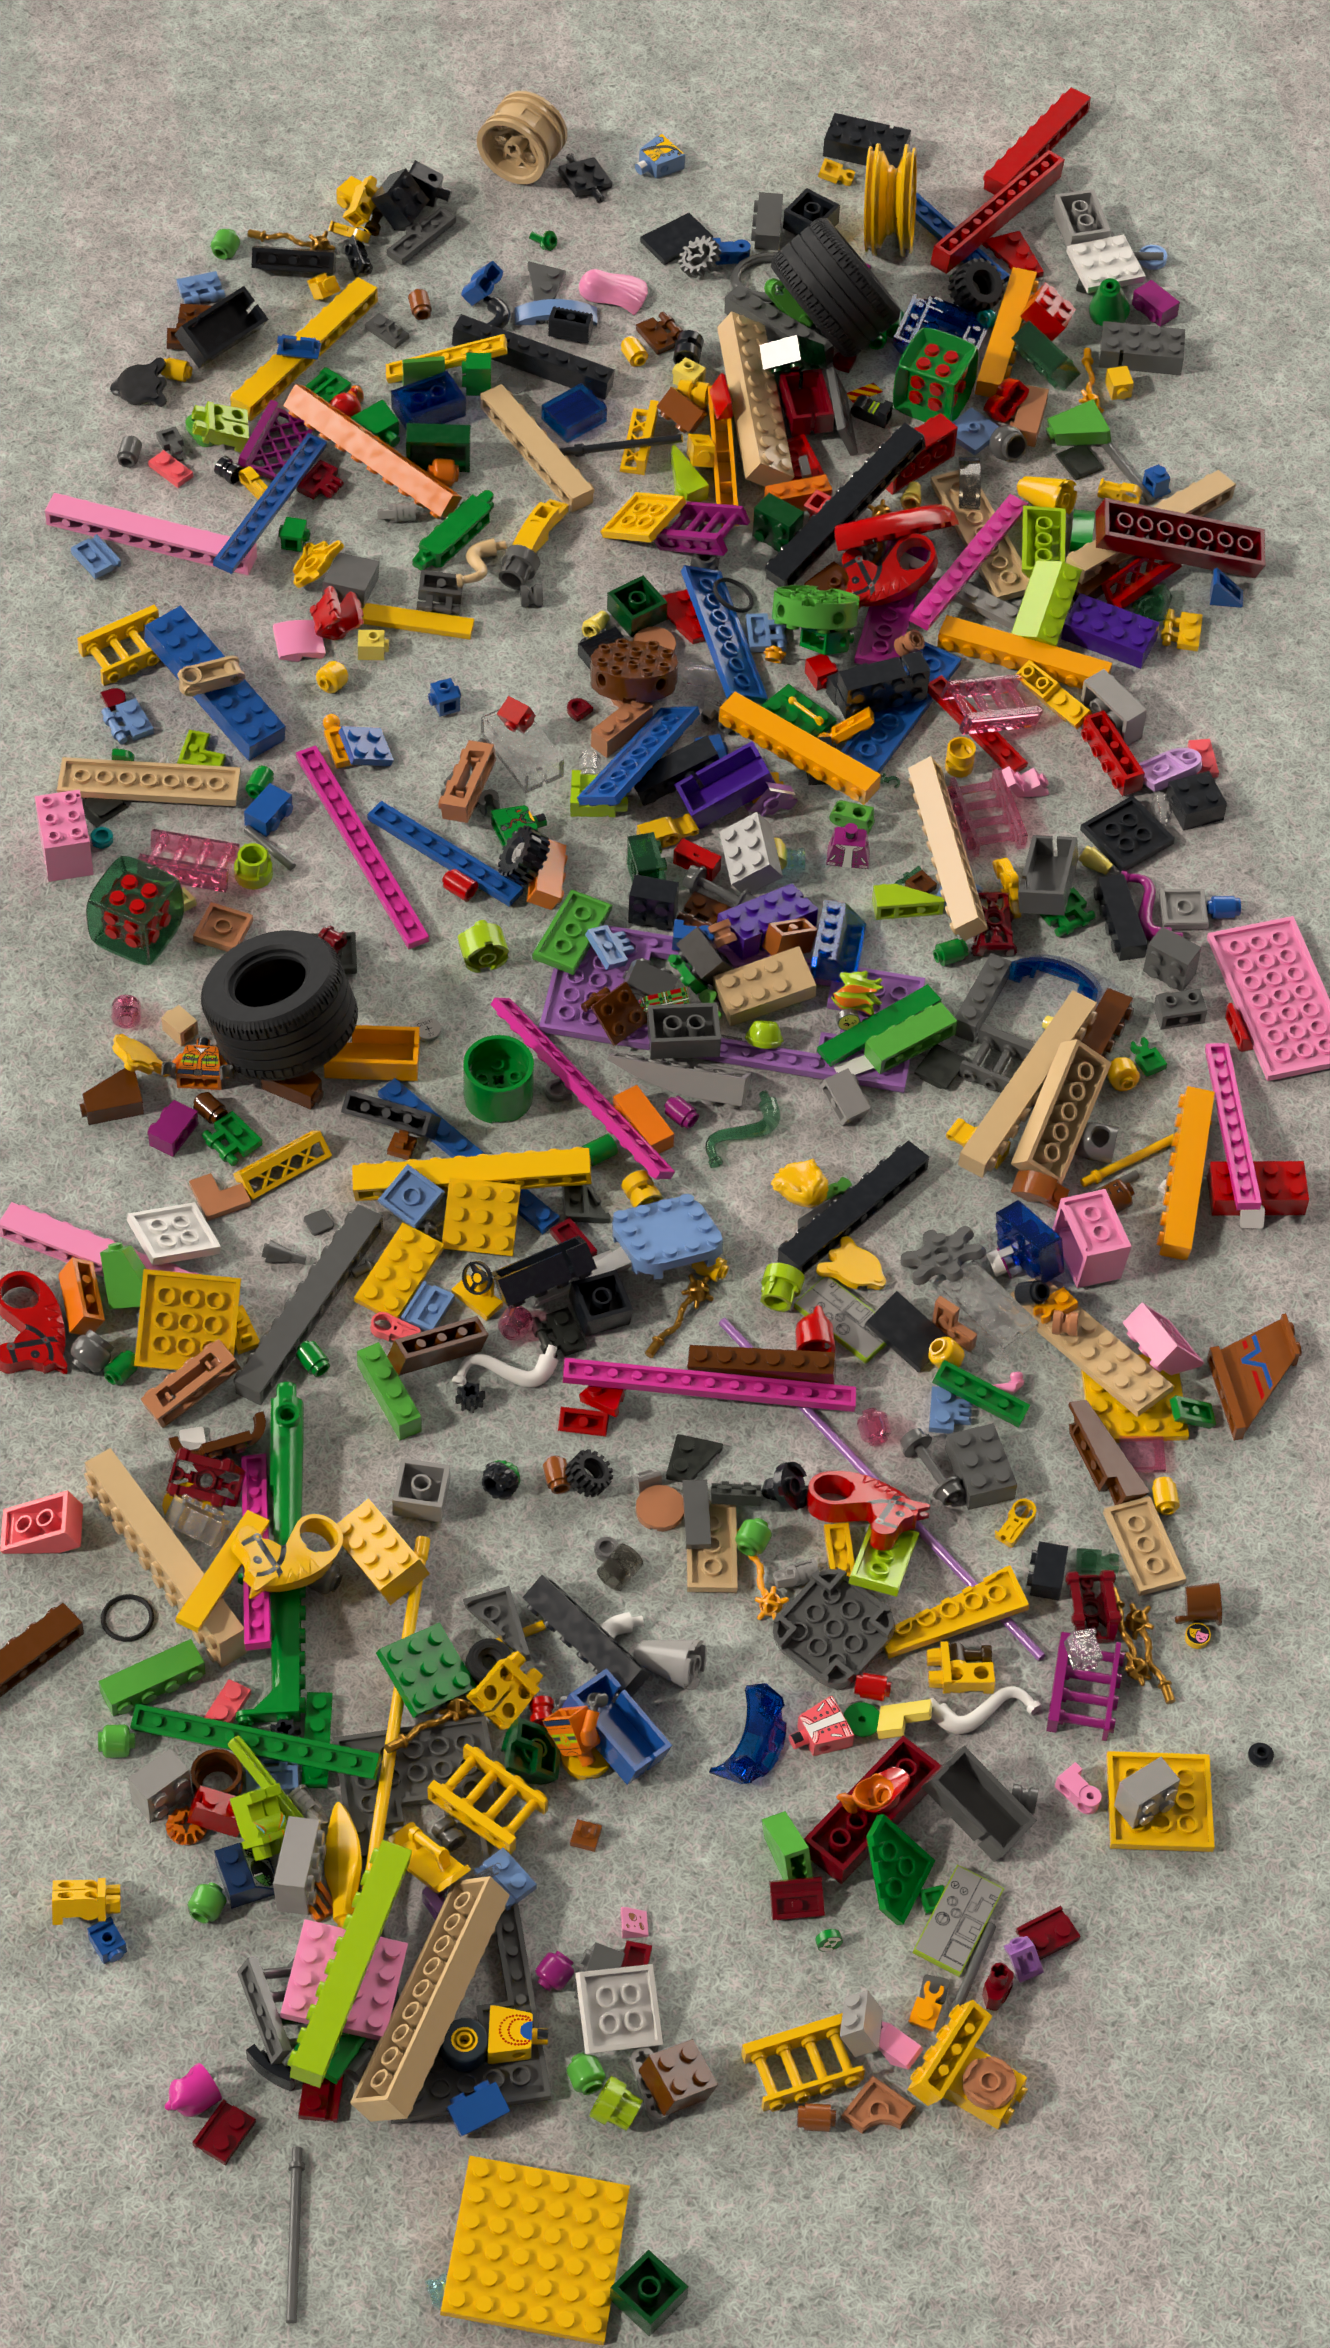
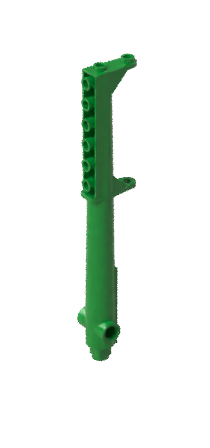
(286, 1606)

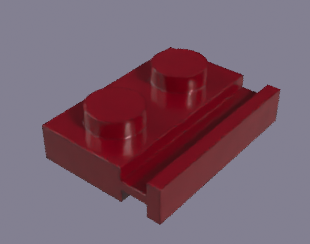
(796, 1898)
(1050, 1932)
(321, 2102)
(224, 2132)

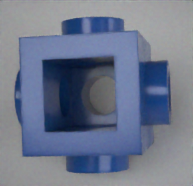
(445, 697)

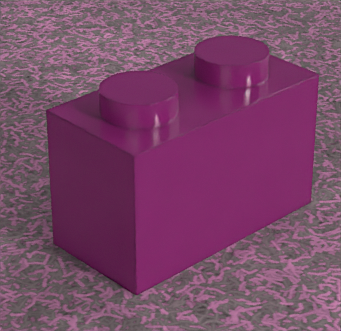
(1155, 303)
(172, 1128)

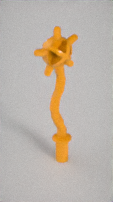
(1087, 361)
(770, 1603)

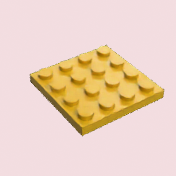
(184, 1315)
(1122, 1422)
(1183, 1827)

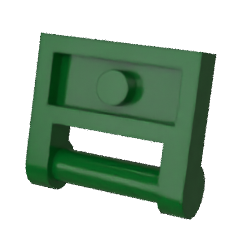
(331, 387)

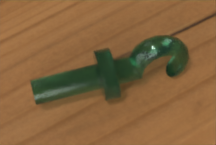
(886, 779)
(907, 875)

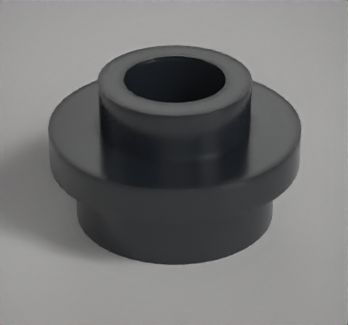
(1257, 1760)

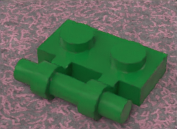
(1075, 906)
(687, 976)
(237, 1133)

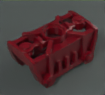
(1005, 916)
(205, 1465)
(1104, 1603)

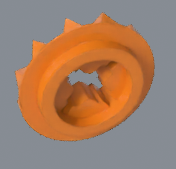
(177, 1832)

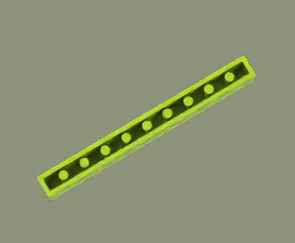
(350, 1963)

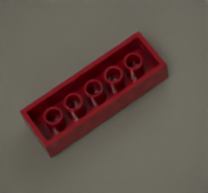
(840, 1838)

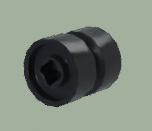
(688, 345)

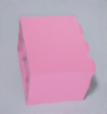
(64, 835)
(1092, 1238)

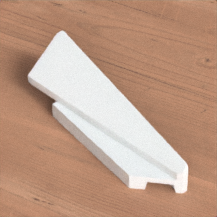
(604, 1262)

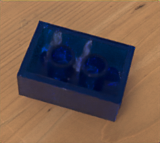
(429, 401)
(1034, 1243)

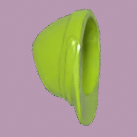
(764, 1035)

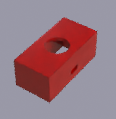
(690, 854)

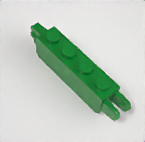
(455, 531)

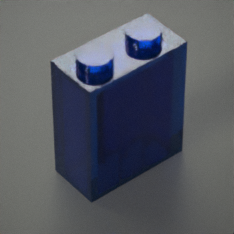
(574, 413)

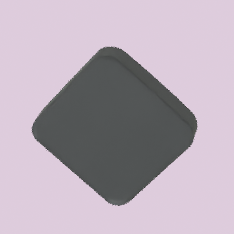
(318, 1222)
(935, 1984)

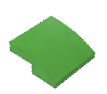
(421, 368)

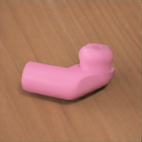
(1014, 1385)

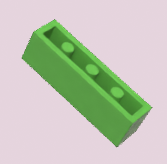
(910, 1037)
(389, 1391)
(152, 1678)

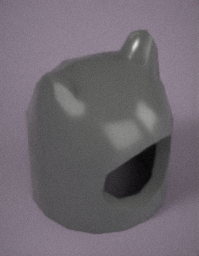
(1098, 1142)

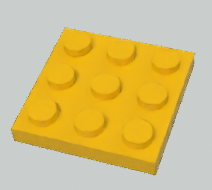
(643, 517)
(481, 1216)

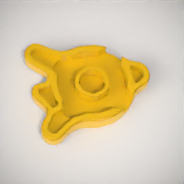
(315, 561)
(1009, 881)
(136, 1055)
(853, 1266)

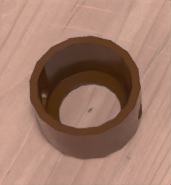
(217, 1761)

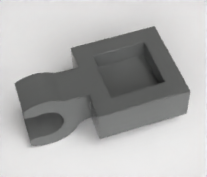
(171, 440)

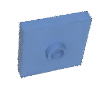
(974, 431)
(411, 1196)

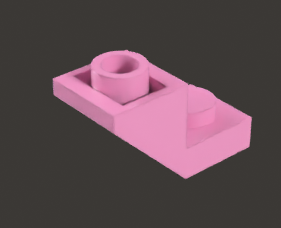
(1026, 784)
(898, 2047)

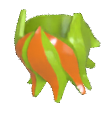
(857, 992)

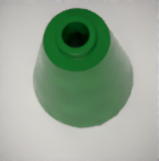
(1109, 303)

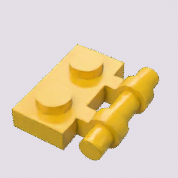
(1189, 630)

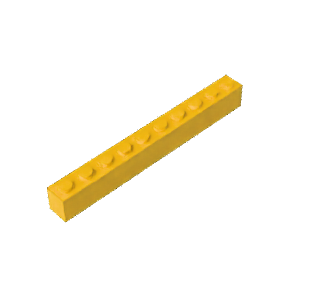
(327, 327)
(526, 1169)

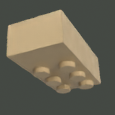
(764, 986)

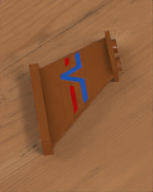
(1251, 1370)

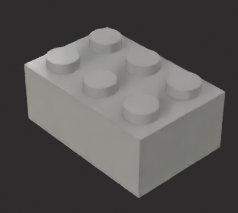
(1080, 217)
(1126, 713)
(751, 853)
(299, 1865)

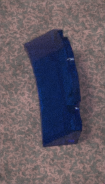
(1059, 967)
(761, 1739)

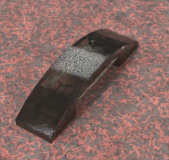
(969, 482)

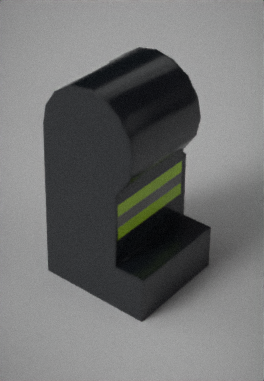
(872, 411)

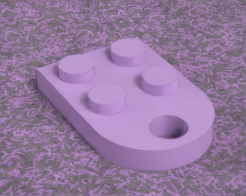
(1170, 766)

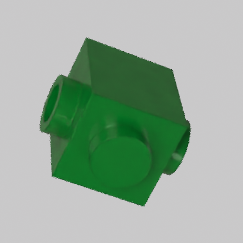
(294, 534)

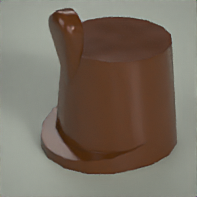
(1202, 1603)

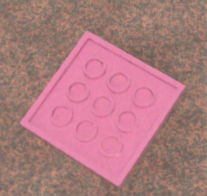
(377, 1992)

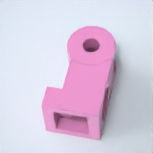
(1078, 1791)

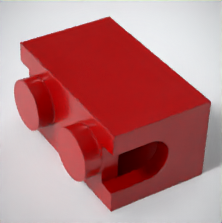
(213, 1811)

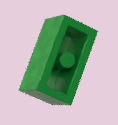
(478, 373)

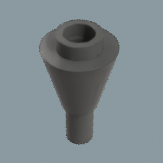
(277, 1253)

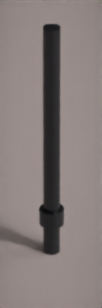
(581, 449)

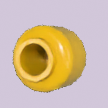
(332, 676)
(1123, 1074)
(946, 1349)

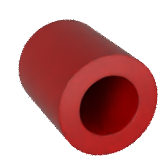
(459, 884)

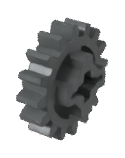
(699, 256)

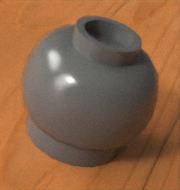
(1007, 443)
(91, 1352)

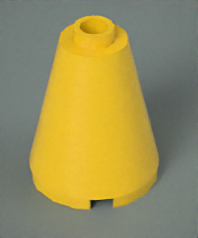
(1048, 492)

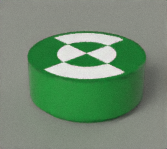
(829, 1940)

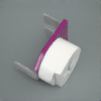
(1000, 1264)

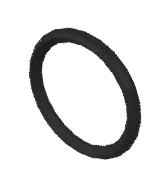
(728, 606)
(130, 1638)

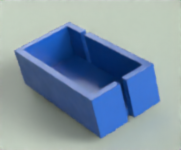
(626, 1733)

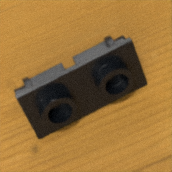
(357, 257)

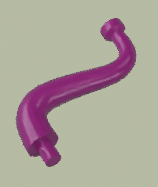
(1147, 904)

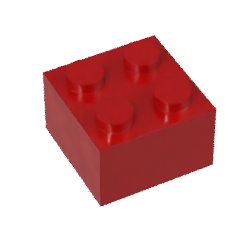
(1048, 311)

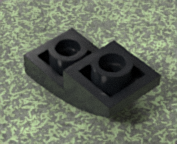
(277, 2074)

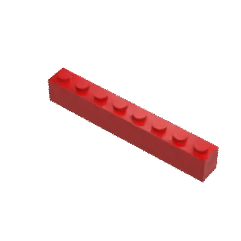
(1039, 139)

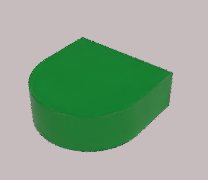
(122, 755)

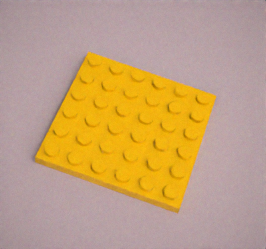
(535, 2250)

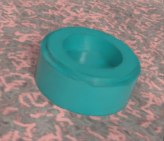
(101, 837)

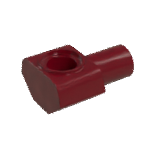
(997, 1986)

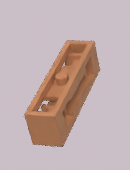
(454, 803)
(190, 1383)

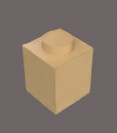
(179, 1025)

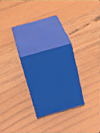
(1224, 591)

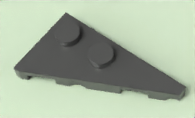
(545, 281)

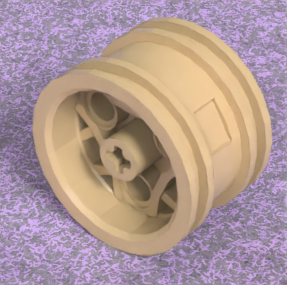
(522, 137)

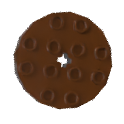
(633, 670)

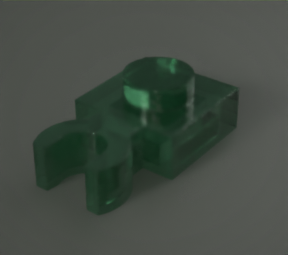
(1091, 1561)

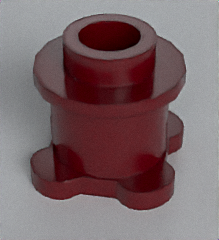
(334, 938)

